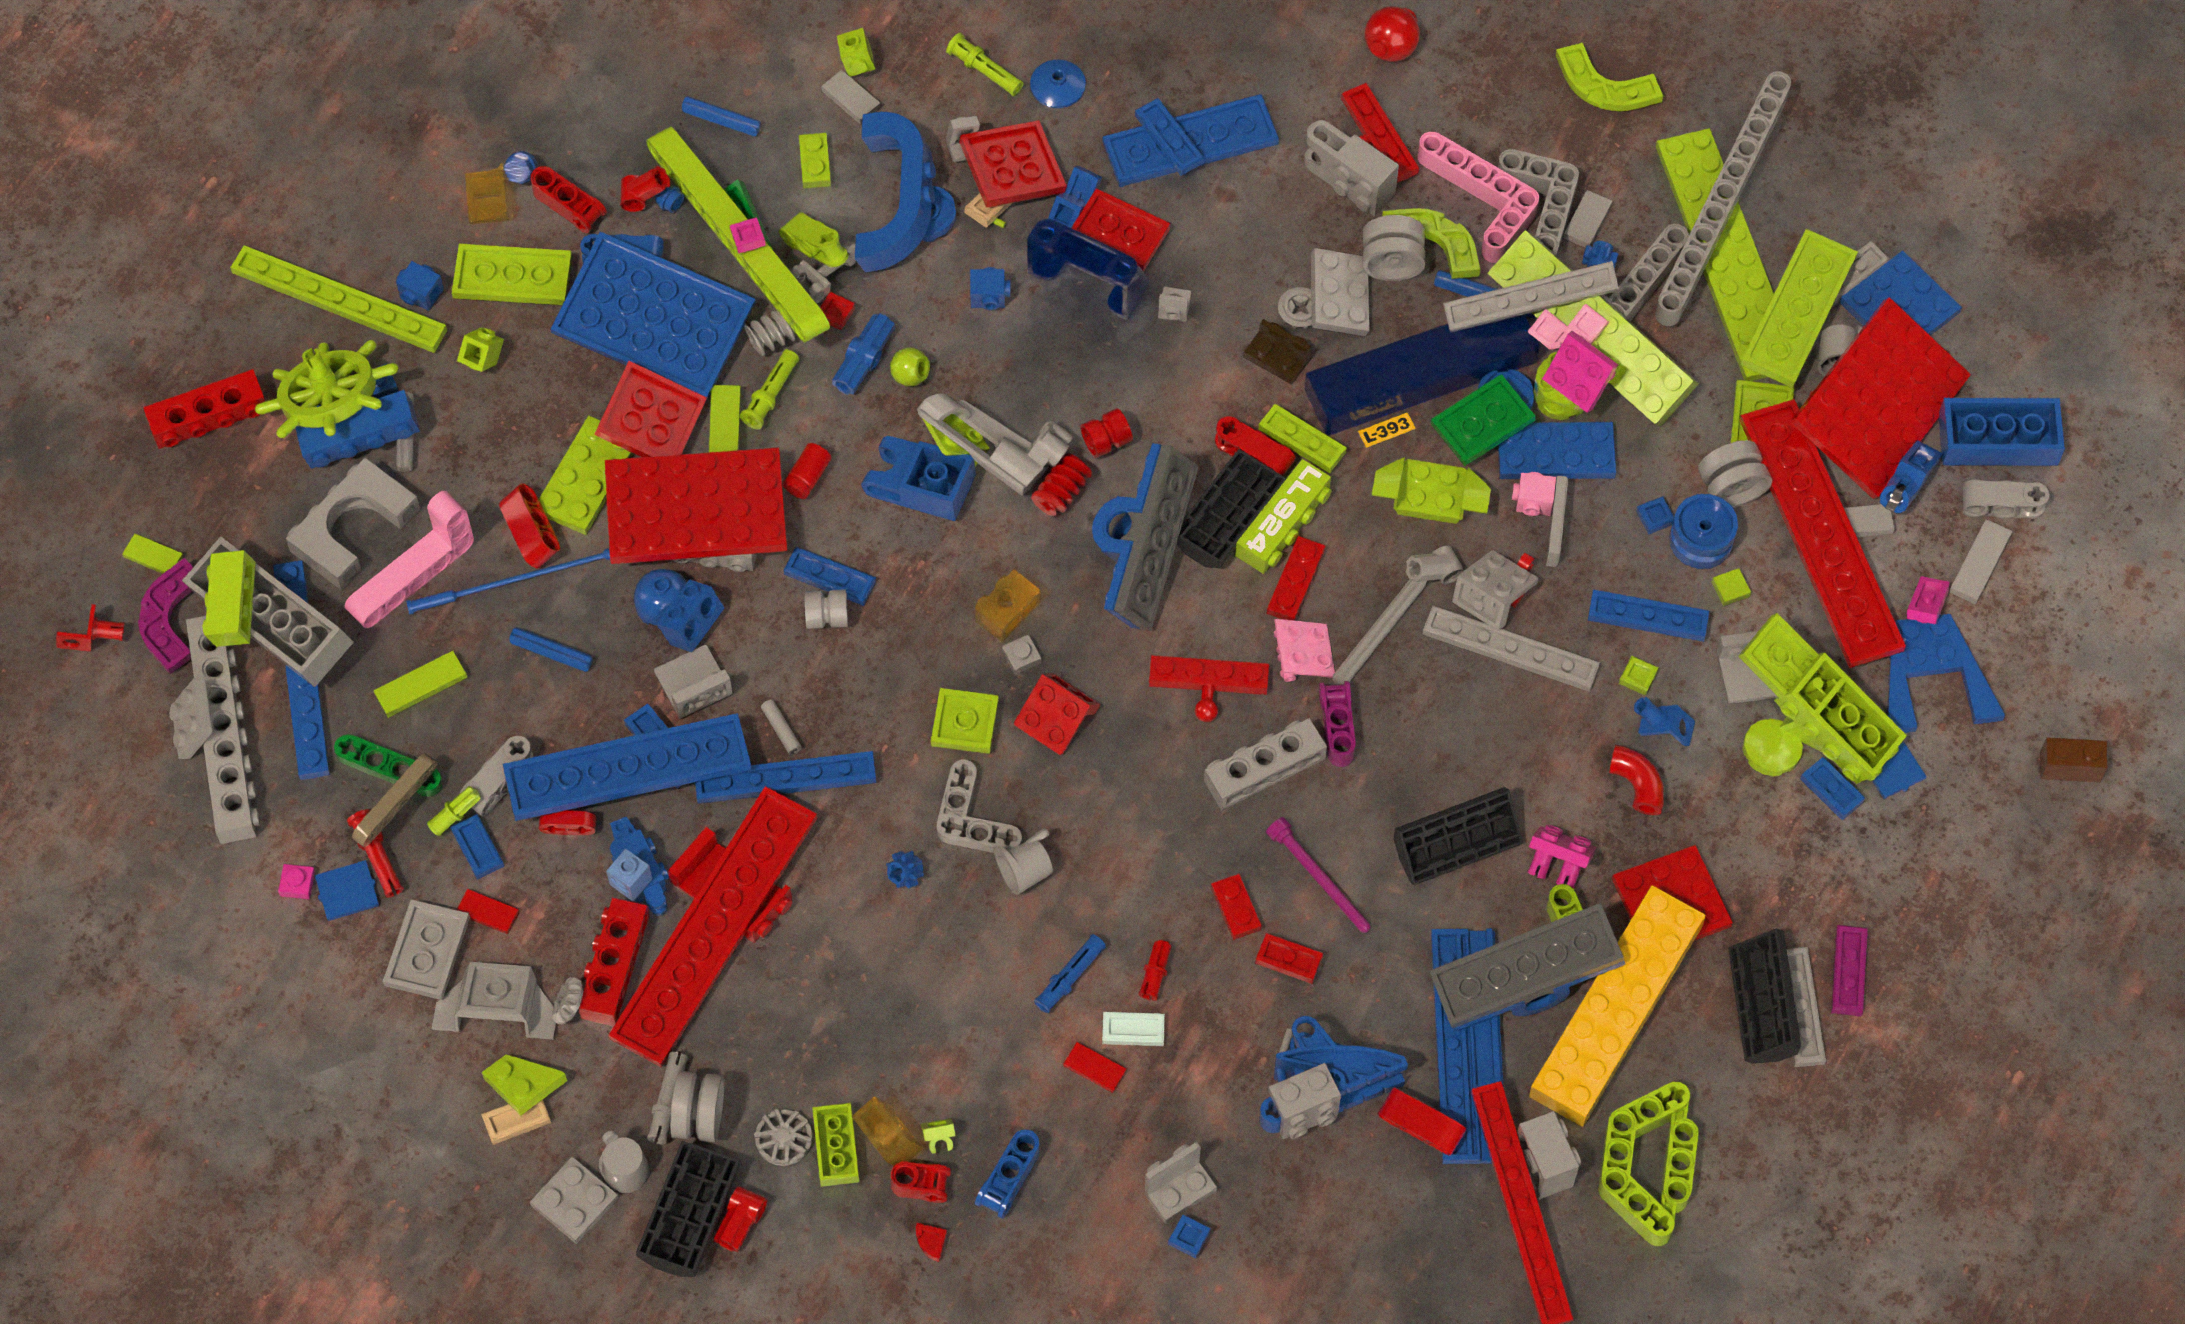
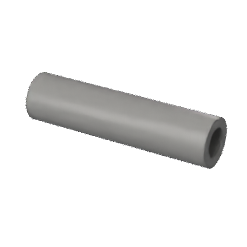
(781, 727)

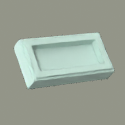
(1133, 1028)

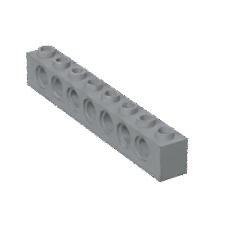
(229, 824)

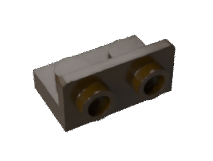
(1278, 351)

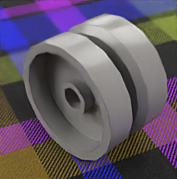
(1393, 248)
(1735, 473)
(697, 1107)

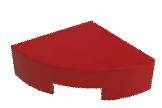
(931, 1240)

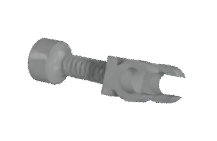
(817, 278)

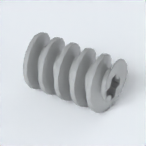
(768, 332)

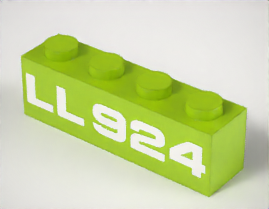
(1283, 517)

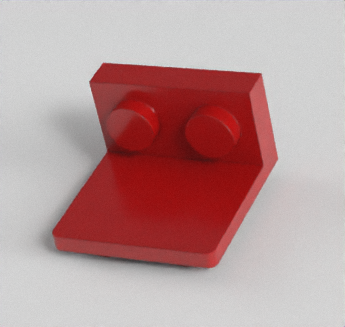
(1055, 712)

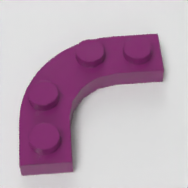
(155, 617)

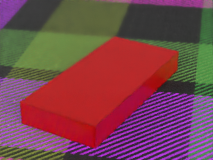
(488, 911)
(1094, 1067)

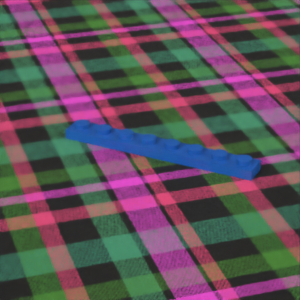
(303, 697)

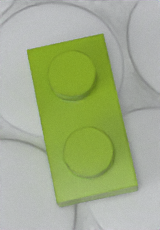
(814, 160)

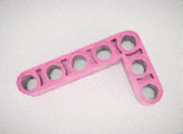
(1483, 188)
(417, 565)

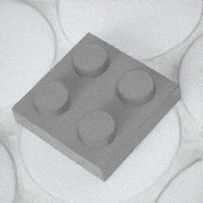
(191, 719)
(574, 1200)

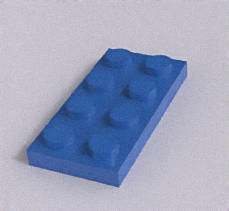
(1560, 449)

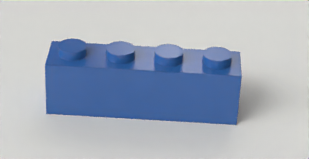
(360, 432)

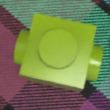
(856, 52)
(480, 349)

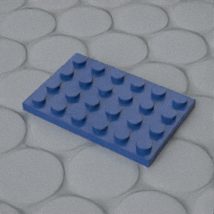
(653, 314)

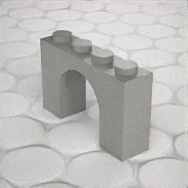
(362, 488)

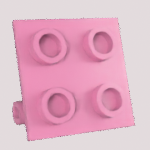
(1303, 649)

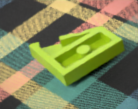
(522, 1081)

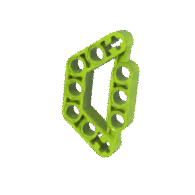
(1676, 1150)

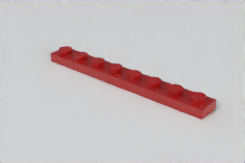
(1521, 1204)

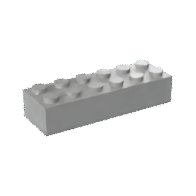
(282, 621)

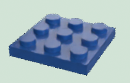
(1909, 288)

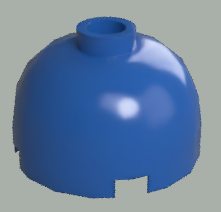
(656, 593)

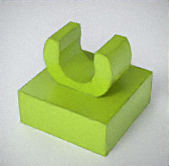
(937, 1131)

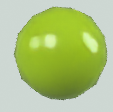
(909, 367)

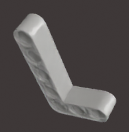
(1549, 184)
(1649, 271)

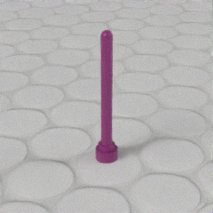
(1282, 833)

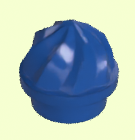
(670, 199)

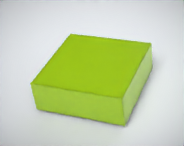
(1731, 587)
(1638, 675)

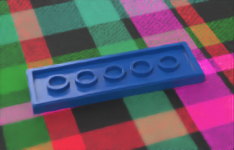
(1215, 132)

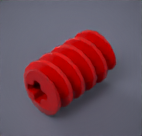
(1059, 483)

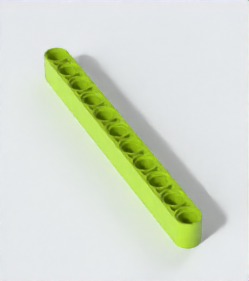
(719, 212)

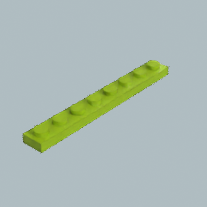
(339, 299)

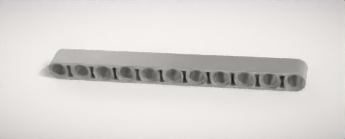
(1722, 208)

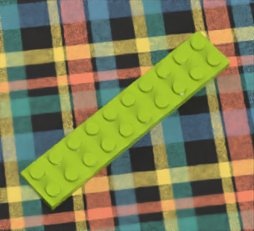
(1734, 268)

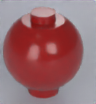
(1392, 33)

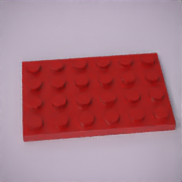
(1880, 397)
(695, 505)

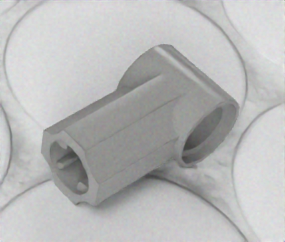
(1439, 564)

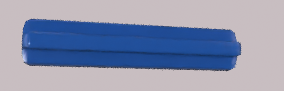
(721, 116)
(551, 649)

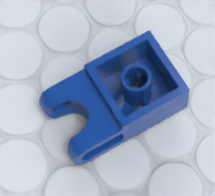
(921, 478)

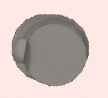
(1833, 343)
(1025, 863)
(623, 1164)

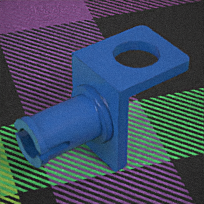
(1663, 720)

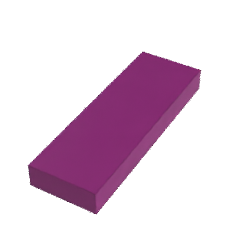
(1849, 970)

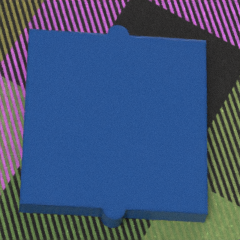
(1899, 773)
(347, 890)

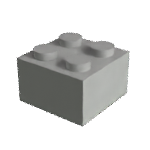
(1548, 1154)

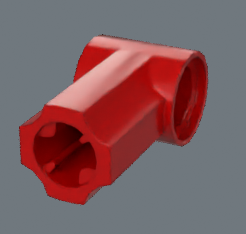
(638, 189)
(743, 1210)

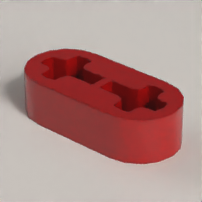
(568, 823)

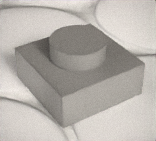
(1021, 654)

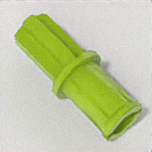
(454, 810)

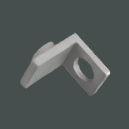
(1172, 306)

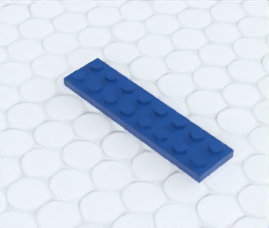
(626, 767)

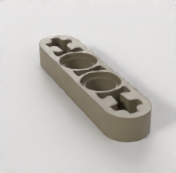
(394, 800)

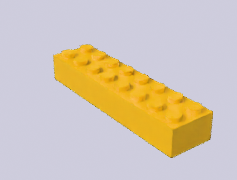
(1617, 1007)

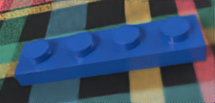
(1648, 615)

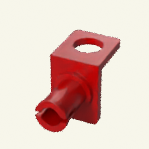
(96, 629)

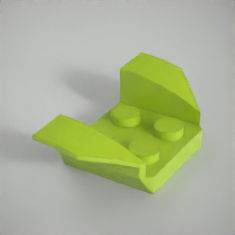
(1431, 490)

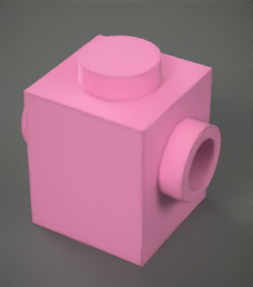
(1534, 494)

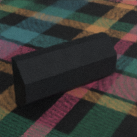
(1227, 509)
(1458, 836)
(1765, 998)
(687, 1210)

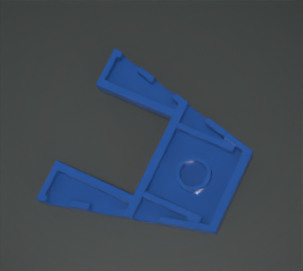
(1934, 651)

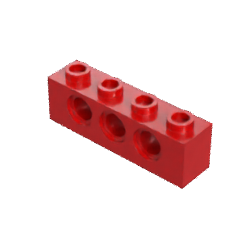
(192, 404)
(607, 1006)

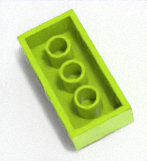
(835, 1144)

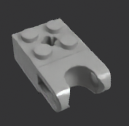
(1351, 167)

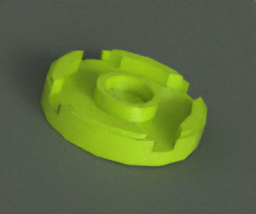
(1771, 748)

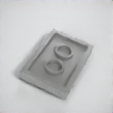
(1339, 292)
(426, 949)

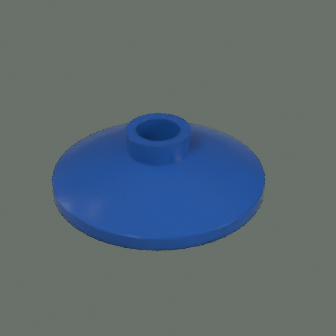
(1057, 92)

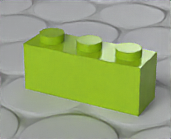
(229, 598)

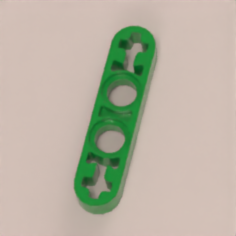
(386, 768)

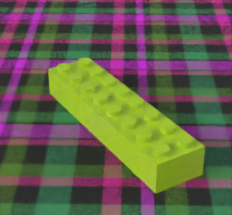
(1644, 370)

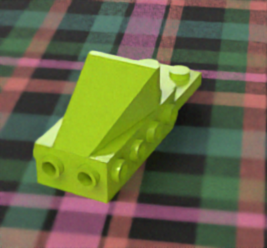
(1822, 702)

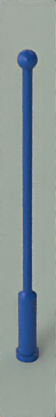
(451, 596)

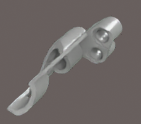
(1014, 459)

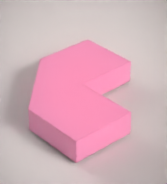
(1552, 331)

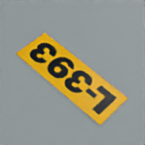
(1386, 430)

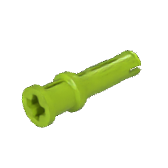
(974, 58)
(764, 398)

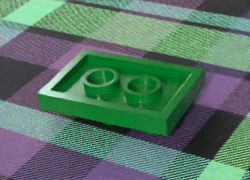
(1483, 420)

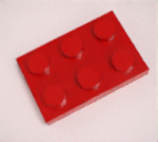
(1122, 226)

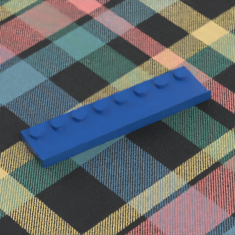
(1466, 1056)

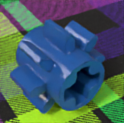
(1599, 253)
(905, 869)

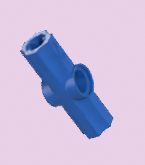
(863, 354)

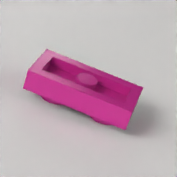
(1928, 600)

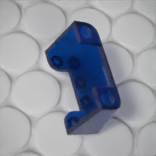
(1055, 244)

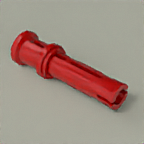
(378, 858)

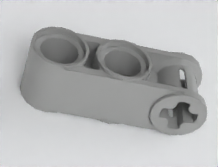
(2004, 499)
(491, 778)

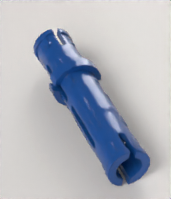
(1061, 983)

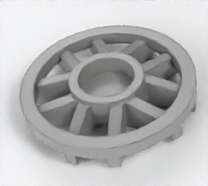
(783, 1137)

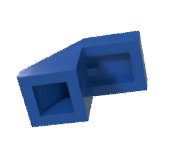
(1078, 192)

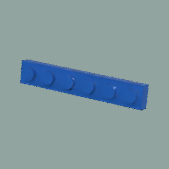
(790, 777)

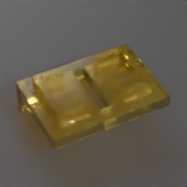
(487, 184)

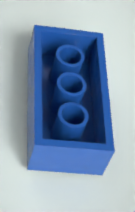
(2001, 431)

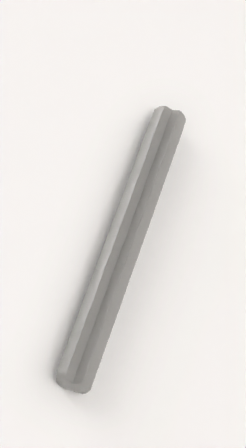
(1378, 631)

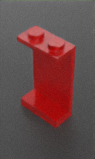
(697, 863)

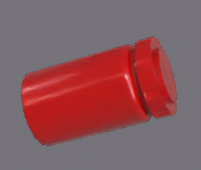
(807, 470)

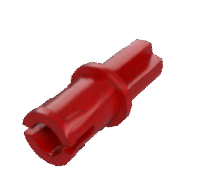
(1155, 970)

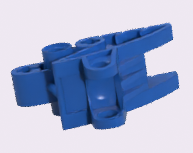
(1356, 1070)

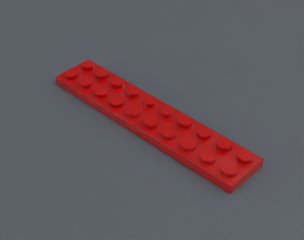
(1823, 536)
(712, 927)

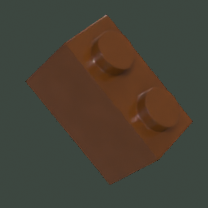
(2073, 759)

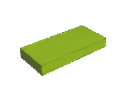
(151, 554)

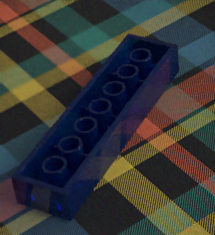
(1416, 371)

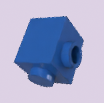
(419, 285)
(988, 288)

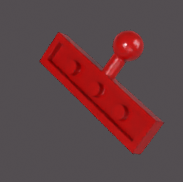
(1378, 129)
(1209, 677)

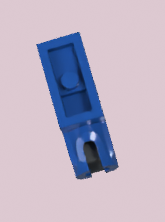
(1909, 477)

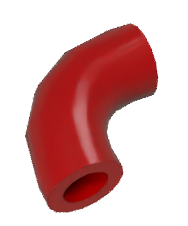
(1643, 777)

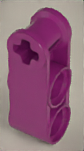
(1336, 704)

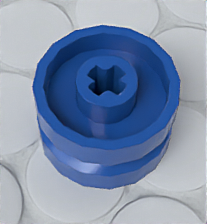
(1703, 531)

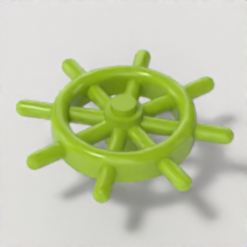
(326, 388)

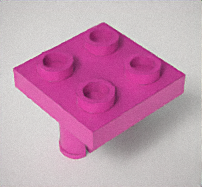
(1580, 371)
(1551, 843)

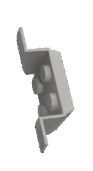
(497, 994)

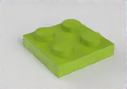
(964, 720)

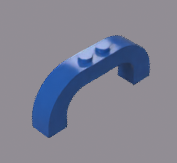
(906, 230)

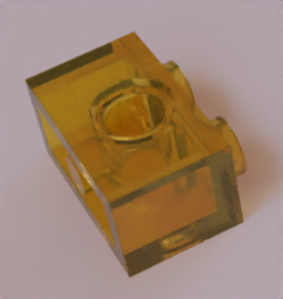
(1002, 620)
(886, 1131)

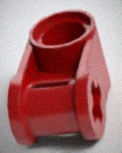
(922, 1181)

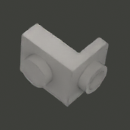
(958, 127)

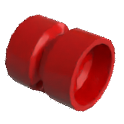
(1109, 432)

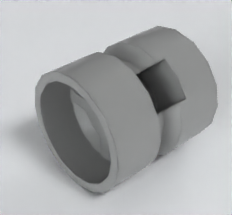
(826, 609)

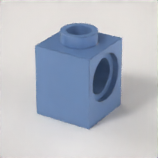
(629, 875)

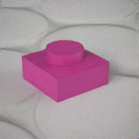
(747, 235)
(296, 881)

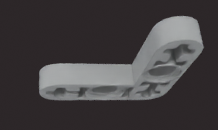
(960, 817)

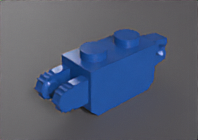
(628, 838)

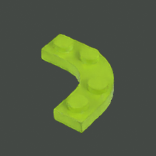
(1601, 91)
(1450, 236)

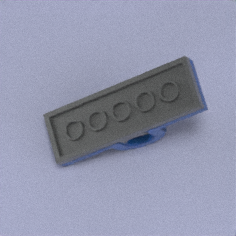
(1145, 536)
(1528, 970)

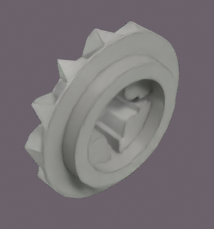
(1286, 307)
(567, 1000)

